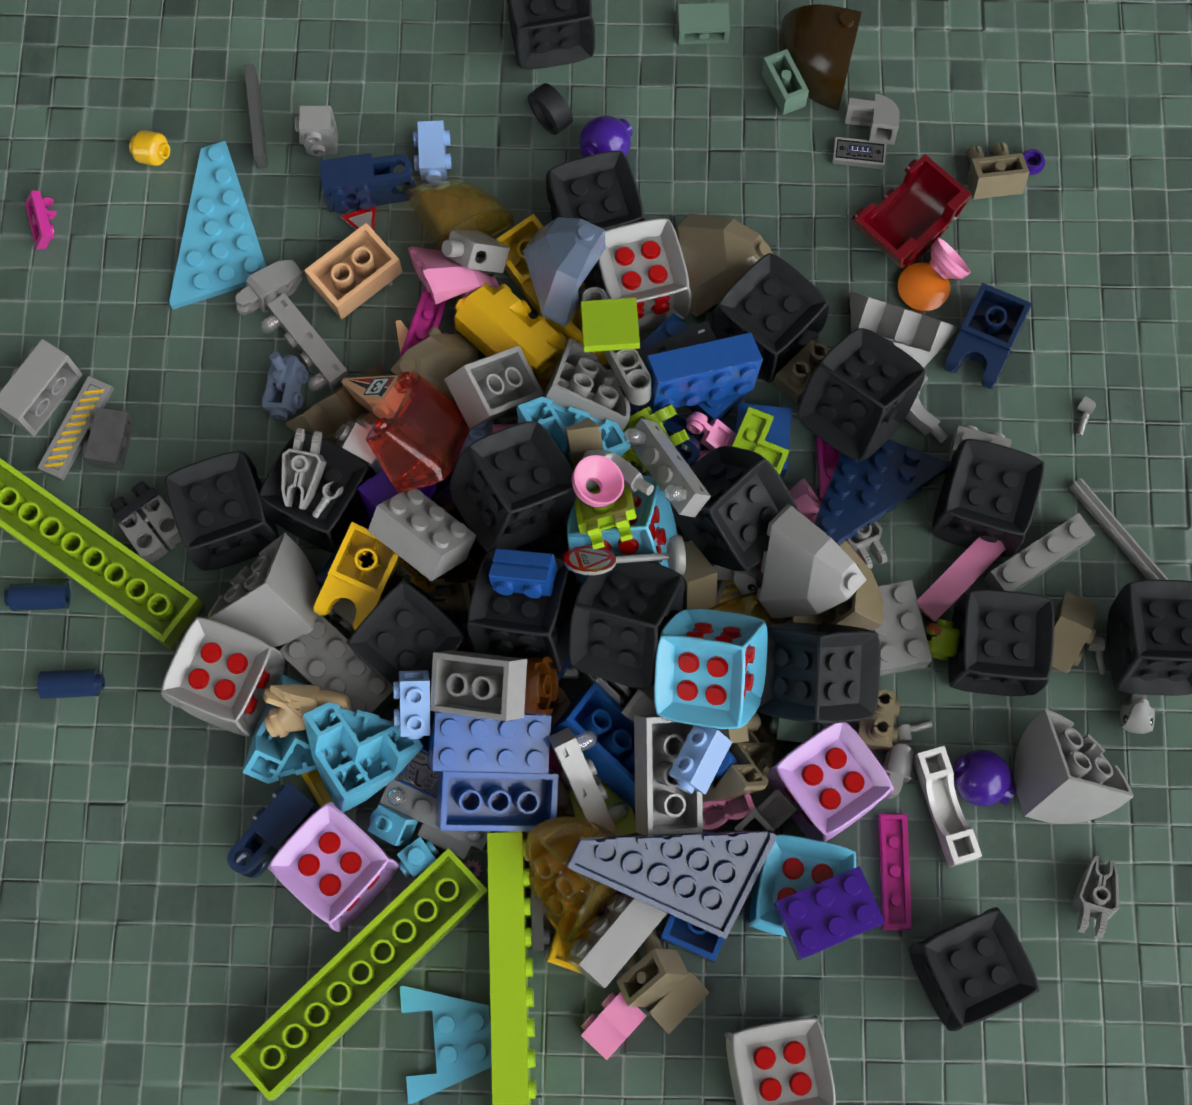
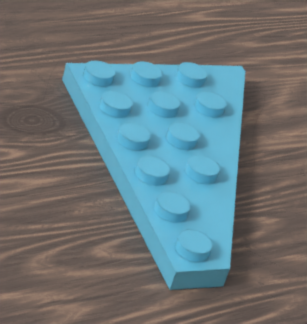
(218, 235)

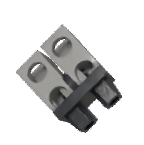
(143, 514)

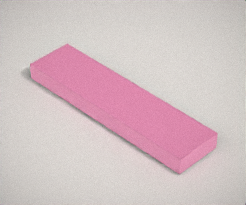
(959, 578)

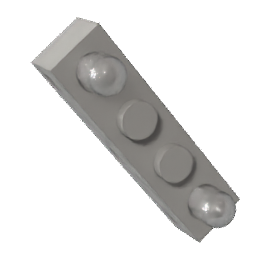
(313, 348)
(667, 467)
(581, 780)
(423, 808)

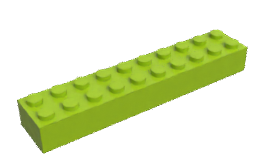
(94, 558)
(510, 970)
(359, 975)

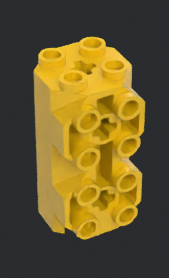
(500, 321)

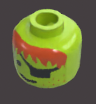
(943, 639)

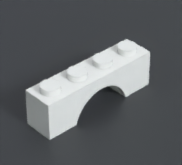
(937, 784)

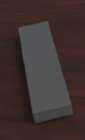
(256, 116)

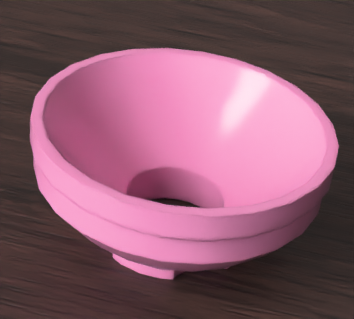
(947, 261)
(605, 474)

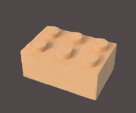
(353, 271)

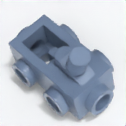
(284, 386)

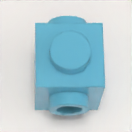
(392, 825)
(417, 857)

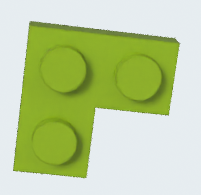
(753, 435)

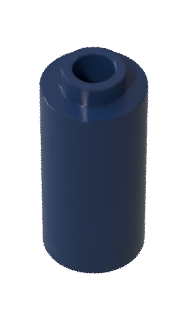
(38, 596)
(70, 683)

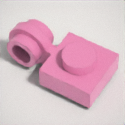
(715, 433)

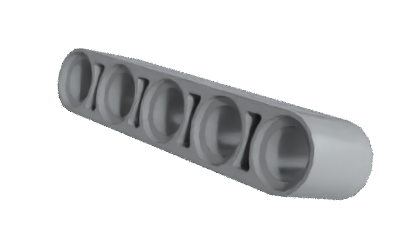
(628, 377)

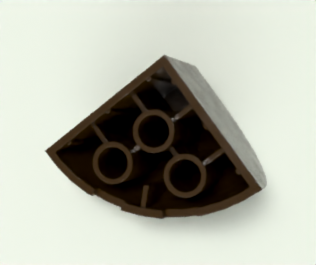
(821, 48)

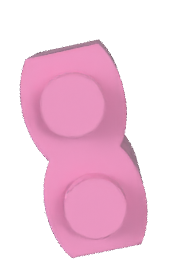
(729, 811)
(612, 1025)

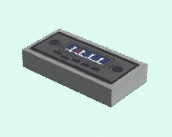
(859, 153)

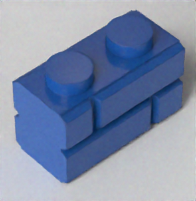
(523, 573)

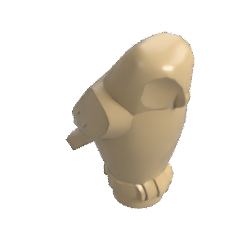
(294, 702)

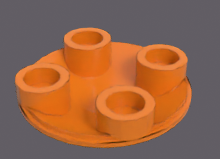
(922, 287)

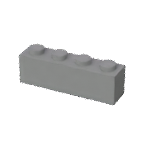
(1041, 555)

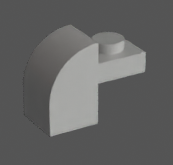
(880, 115)
(769, 814)

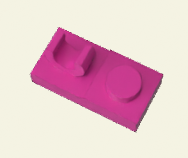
(39, 218)

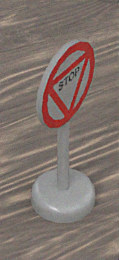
(599, 561)

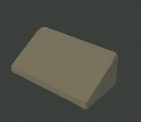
(582, 437)
(678, 1003)

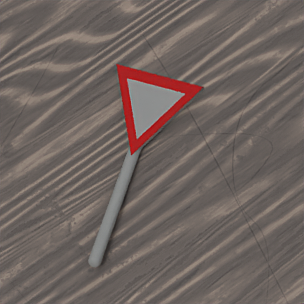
(359, 218)

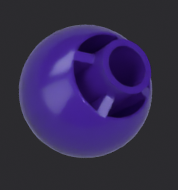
(604, 135)
(983, 778)

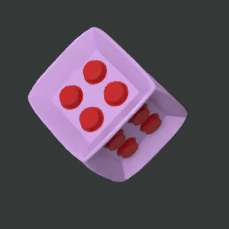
(831, 781)
(333, 867)

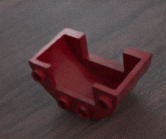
(914, 212)

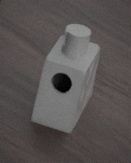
(464, 249)

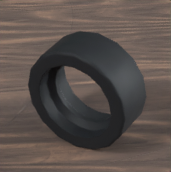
(550, 108)

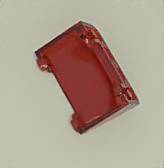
(421, 438)

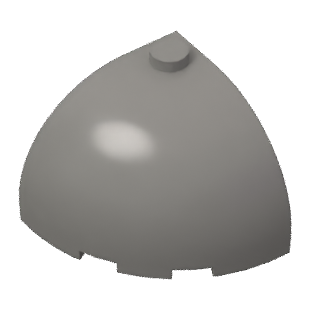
(587, 386)
(273, 596)
(1064, 774)

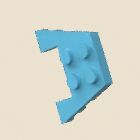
(460, 1040)

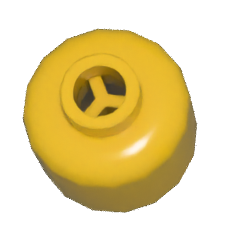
(149, 148)

